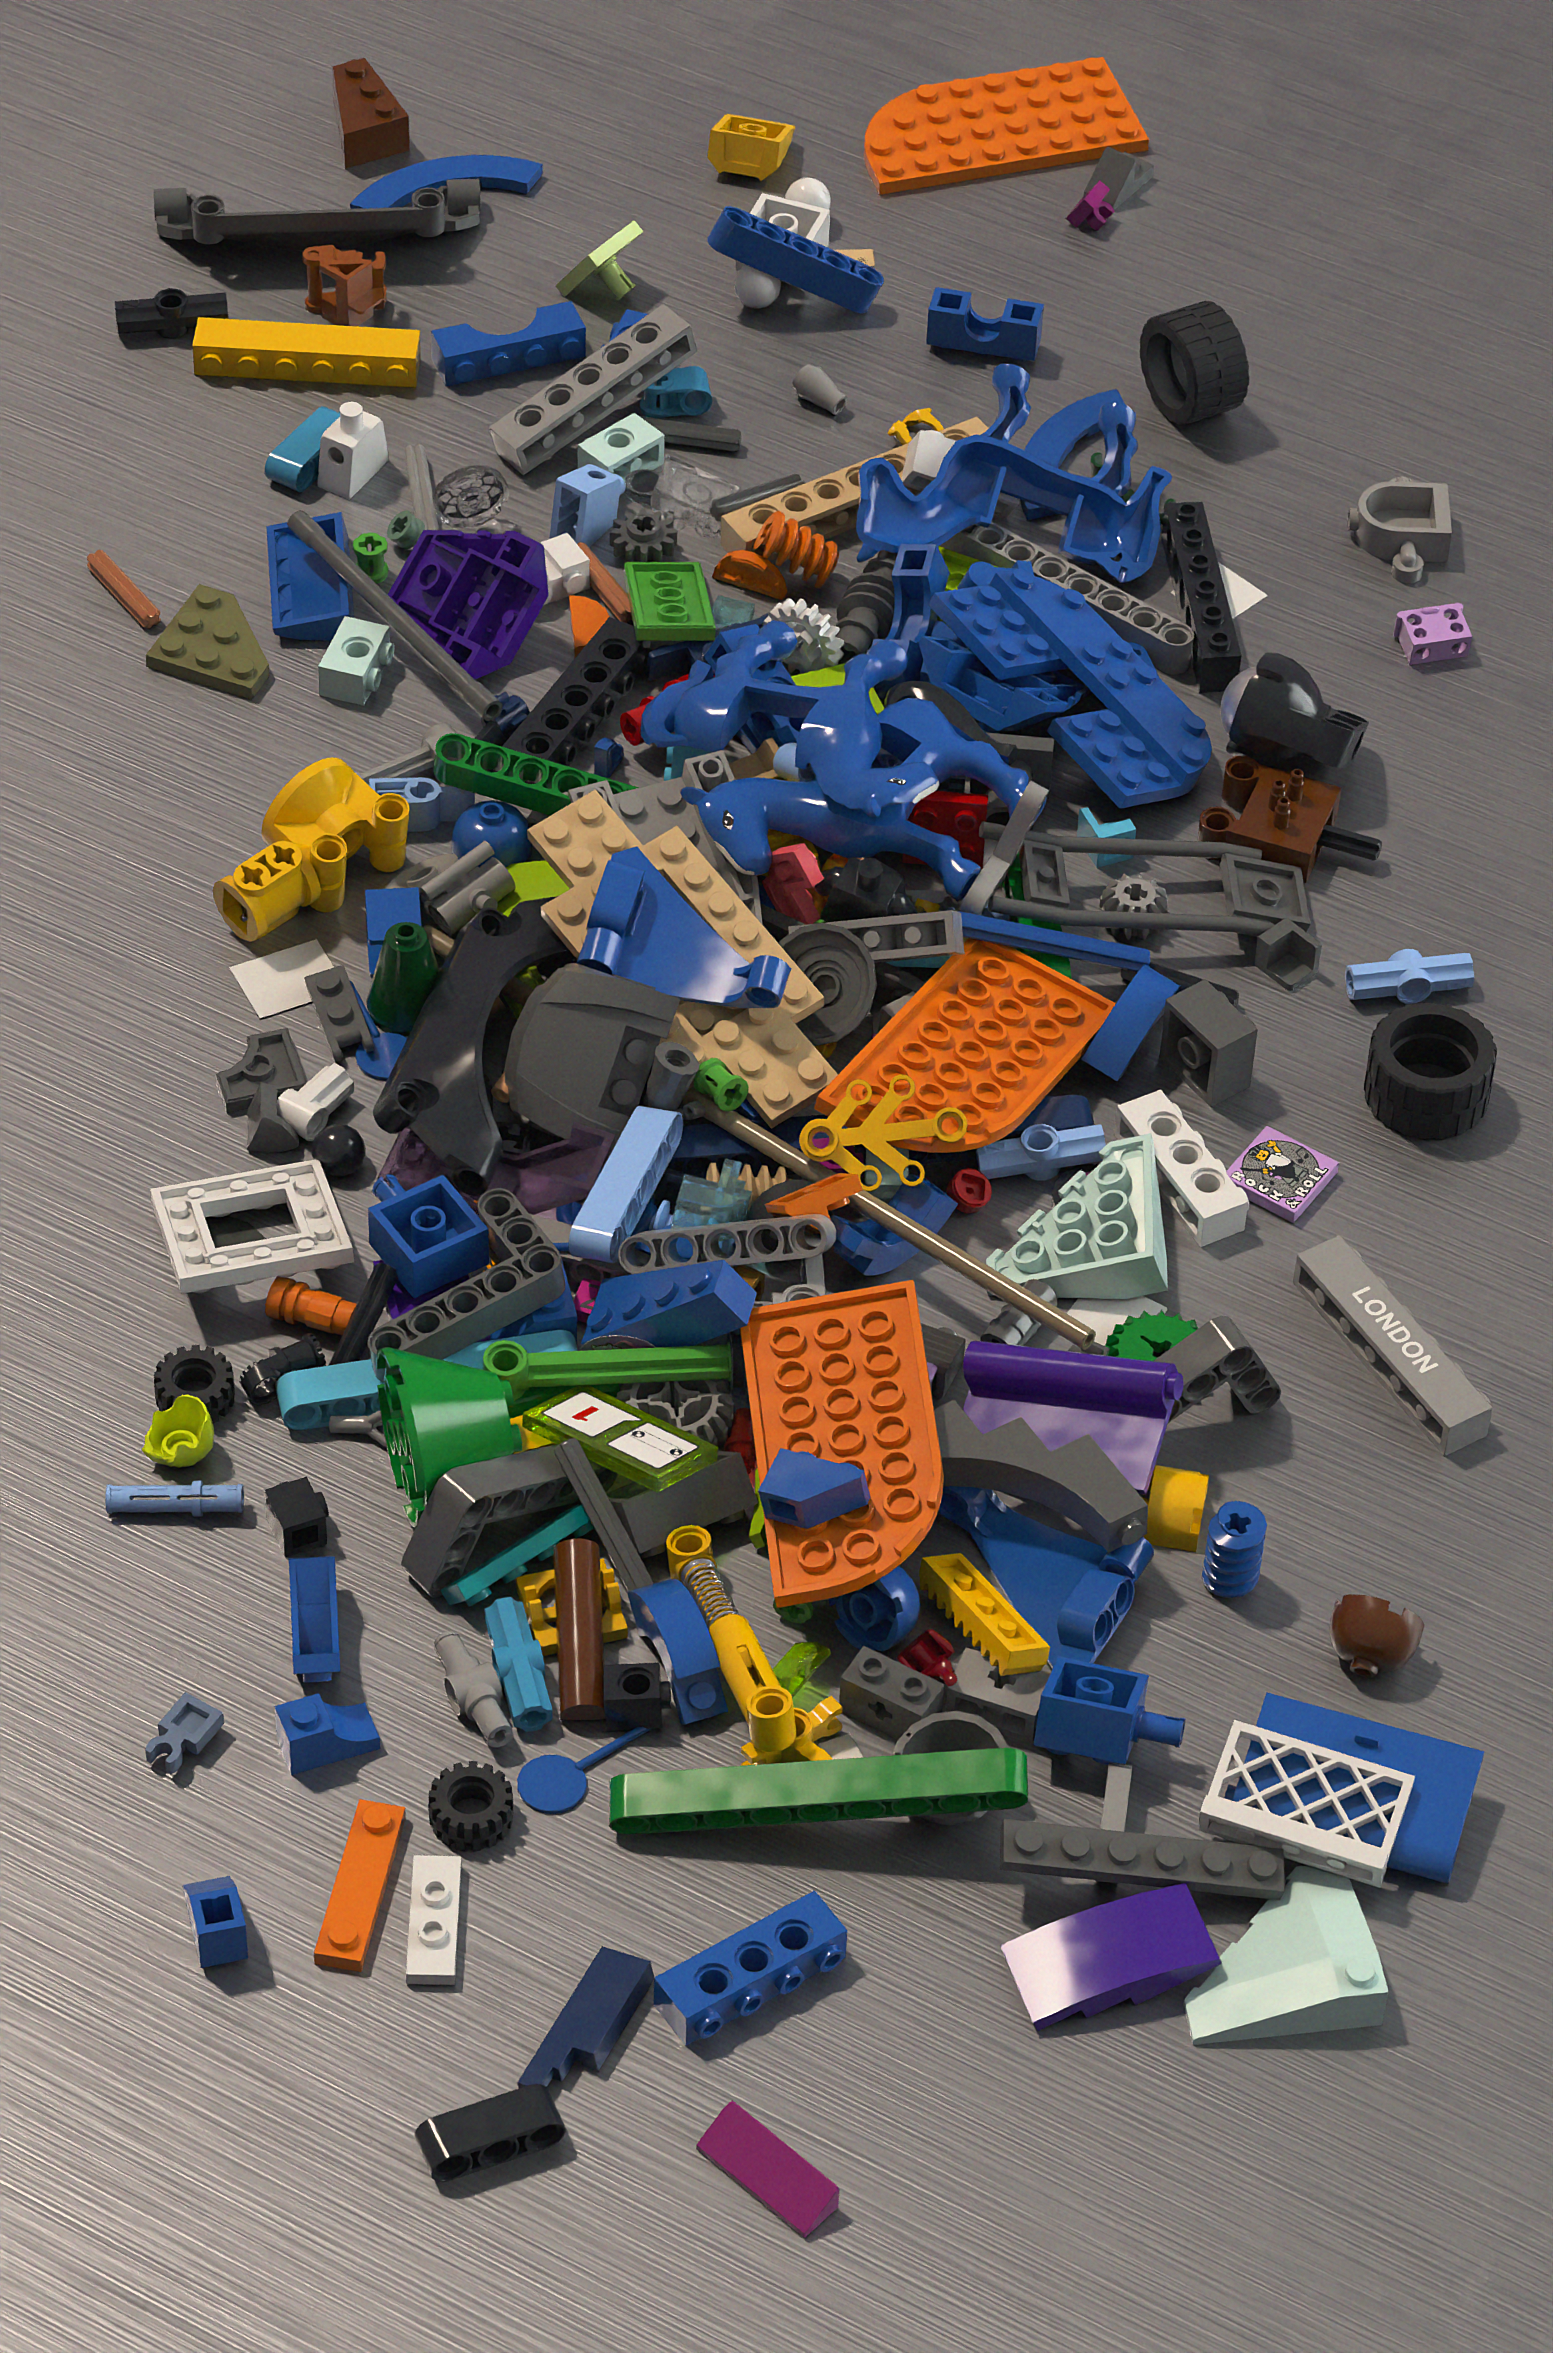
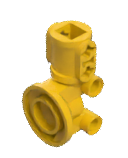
(309, 837)

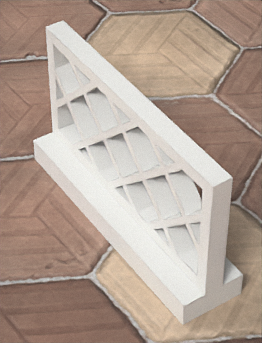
(1303, 1840)

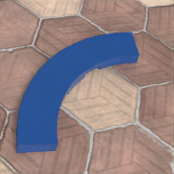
(491, 170)
(1060, 432)

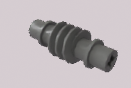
(867, 607)

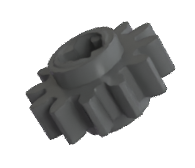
(643, 537)

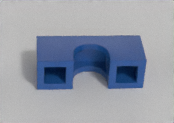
(957, 326)

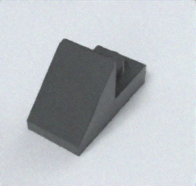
(1121, 174)

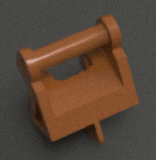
(357, 284)

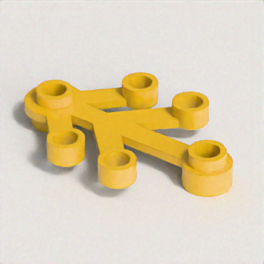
(875, 1133)

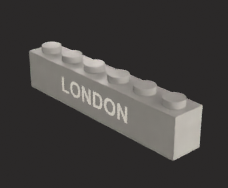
(1392, 1345)

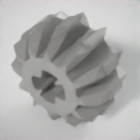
(1134, 896)

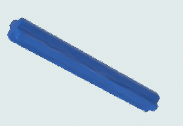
(1054, 942)

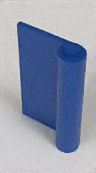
(1437, 1803)

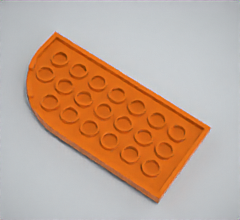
(1000, 126)
(976, 1038)
(853, 1388)

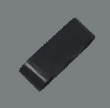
(489, 2132)

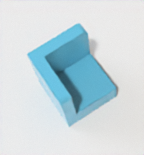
(1090, 828)

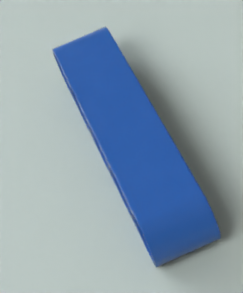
(795, 259)

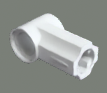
(310, 1106)

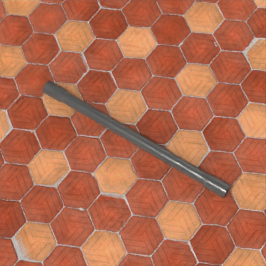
(473, 692)

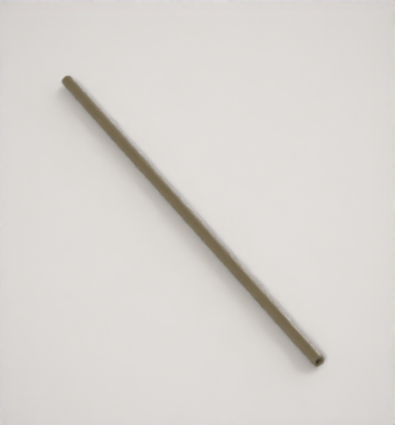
(862, 1201)

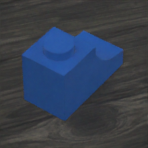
(322, 1733)

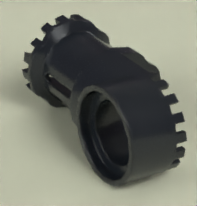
(281, 1361)

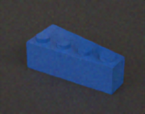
(672, 1305)

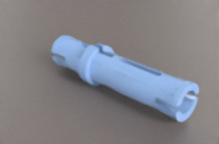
(229, 1498)

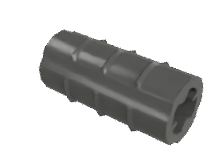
(1013, 1325)

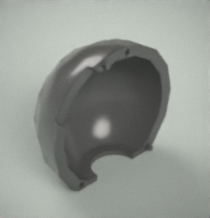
(950, 1733)

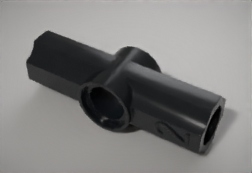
(169, 312)

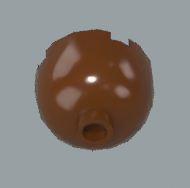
(1373, 1636)

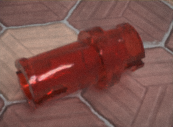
(742, 1438)

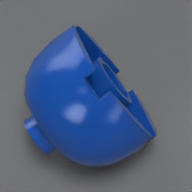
(497, 824)
(879, 1612)

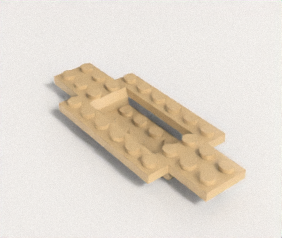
(755, 1043)

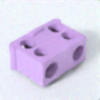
(1433, 633)

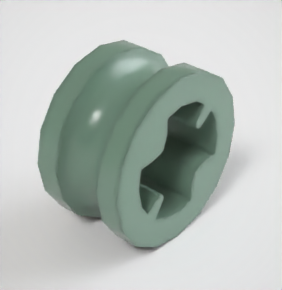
(405, 529)

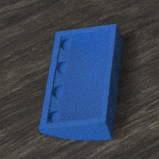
(305, 590)

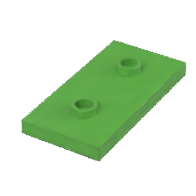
(669, 601)

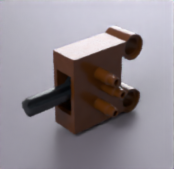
(1282, 816)

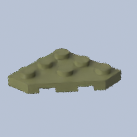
(211, 645)

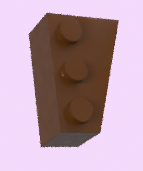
(367, 115)

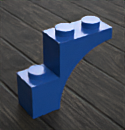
(314, 1617)

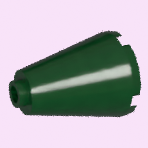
(401, 978)

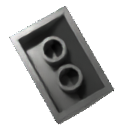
(704, 1497)

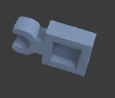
(185, 1727)

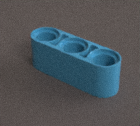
(296, 458)

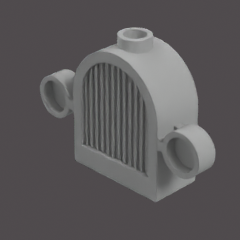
(1404, 524)

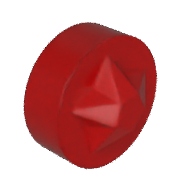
(970, 1190)

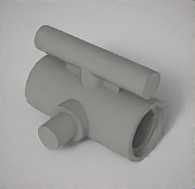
(467, 888)

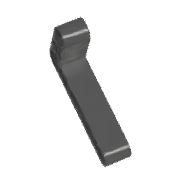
(517, 1286)
(1216, 1356)
(481, 1495)

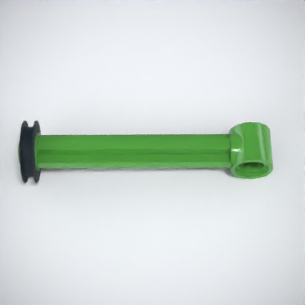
(616, 1366)

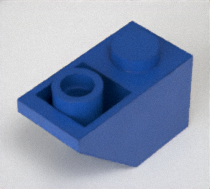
(811, 1489)
(216, 1921)

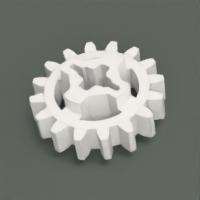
(816, 639)

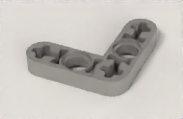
(1006, 850)

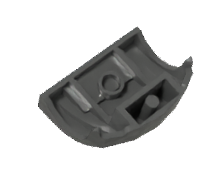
(584, 1051)

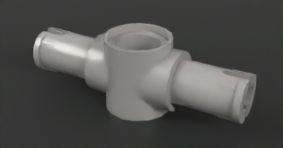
(473, 1689)

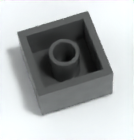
(1208, 1042)

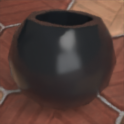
(339, 1150)

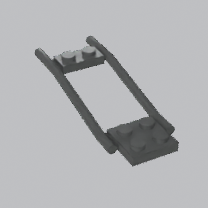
(1254, 889)

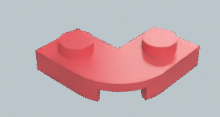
(789, 874)

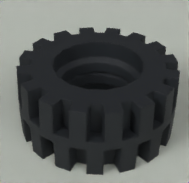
(196, 1366)
(467, 1784)

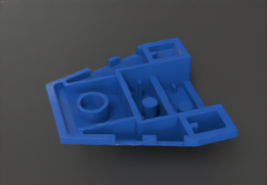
(994, 702)

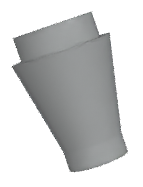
(816, 387)

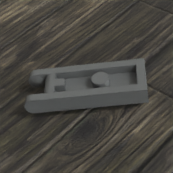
(338, 1010)

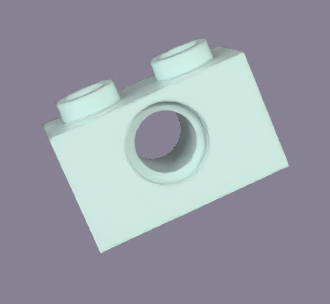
(624, 447)
(355, 661)

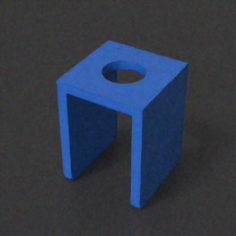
(384, 910)

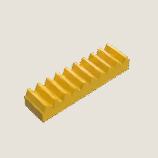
(983, 1614)

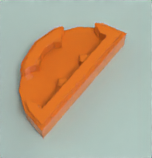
(751, 572)
(586, 619)

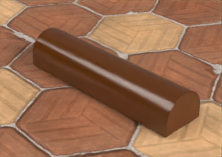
(579, 1630)

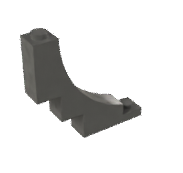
(1070, 1479)

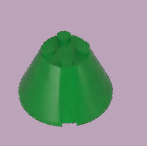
(439, 1420)

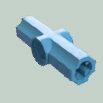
(518, 1664)

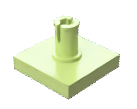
(603, 263)

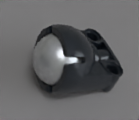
(1279, 715)

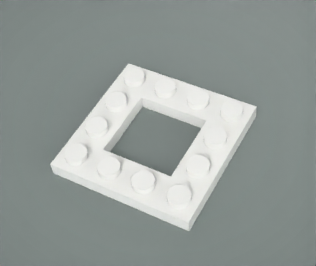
(200, 1266)

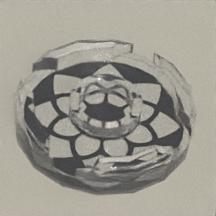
(470, 496)

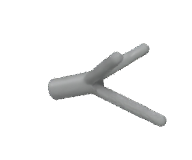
(359, 1425)

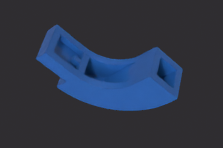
(1130, 1022)
(878, 1250)
(681, 1636)

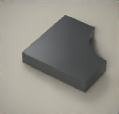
(268, 1060)

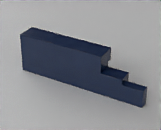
(591, 2017)

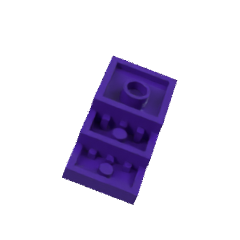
(1111, 1954)

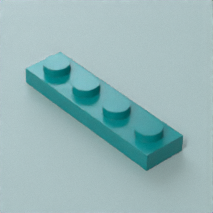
(510, 1562)

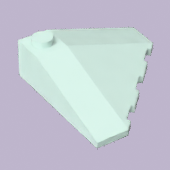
(1101, 1235)
(1296, 1968)

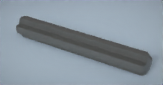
(602, 1515)

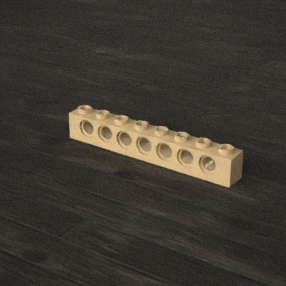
(824, 504)

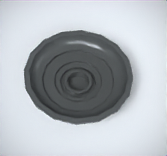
(841, 972)

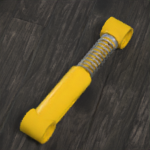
(741, 1659)

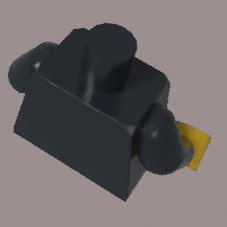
(865, 892)

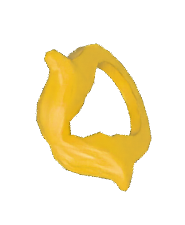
(919, 416)

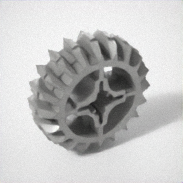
(693, 1406)

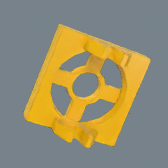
(533, 1585)

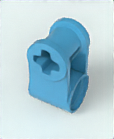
(679, 394)

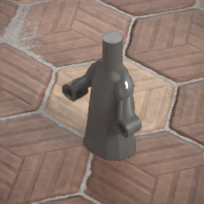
(670, 1080)

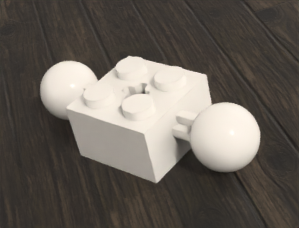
(801, 212)

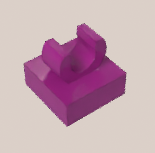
(1092, 208)

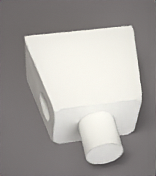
(351, 451)

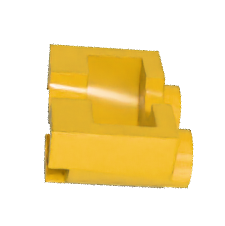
(1175, 1507)

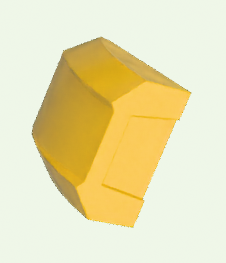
(748, 145)

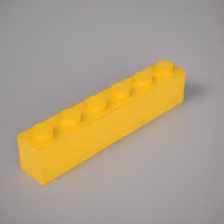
(306, 352)

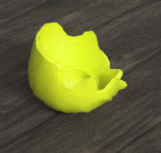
(180, 1434)

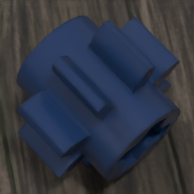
(512, 714)

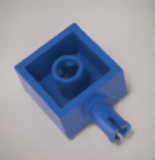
(426, 1233)
(1099, 1713)

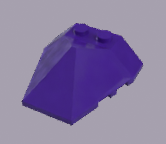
(474, 593)

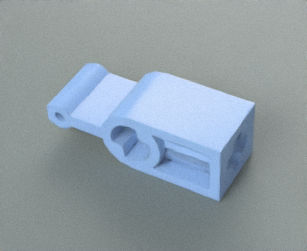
(426, 800)

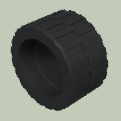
(1194, 362)
(1425, 1104)

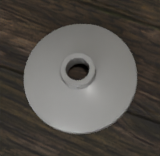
(422, 873)

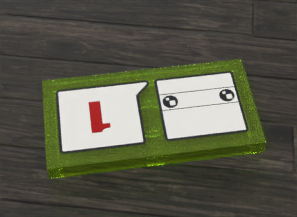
(621, 1437)

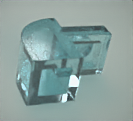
(712, 1202)

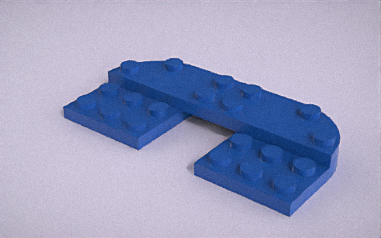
(1136, 749)

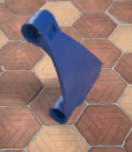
(656, 938)
(1054, 1580)

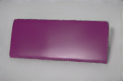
(769, 2169)

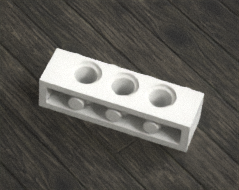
(1187, 1173)

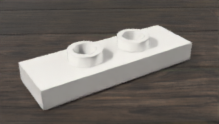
(433, 1920)

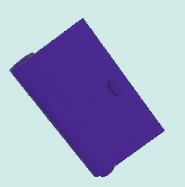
(1074, 1394)

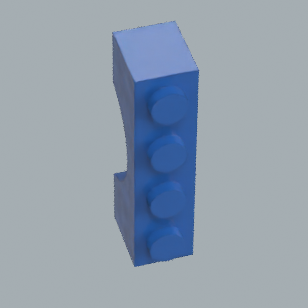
(470, 355)
(915, 578)

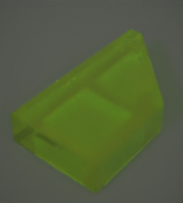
(800, 1665)

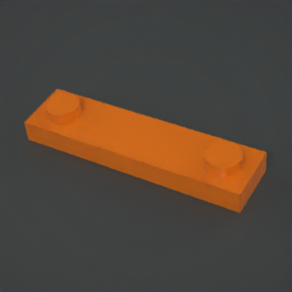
(359, 1885)

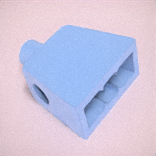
(585, 503)

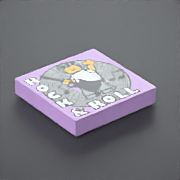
(1282, 1173)

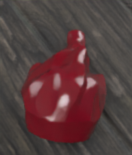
(930, 1656)

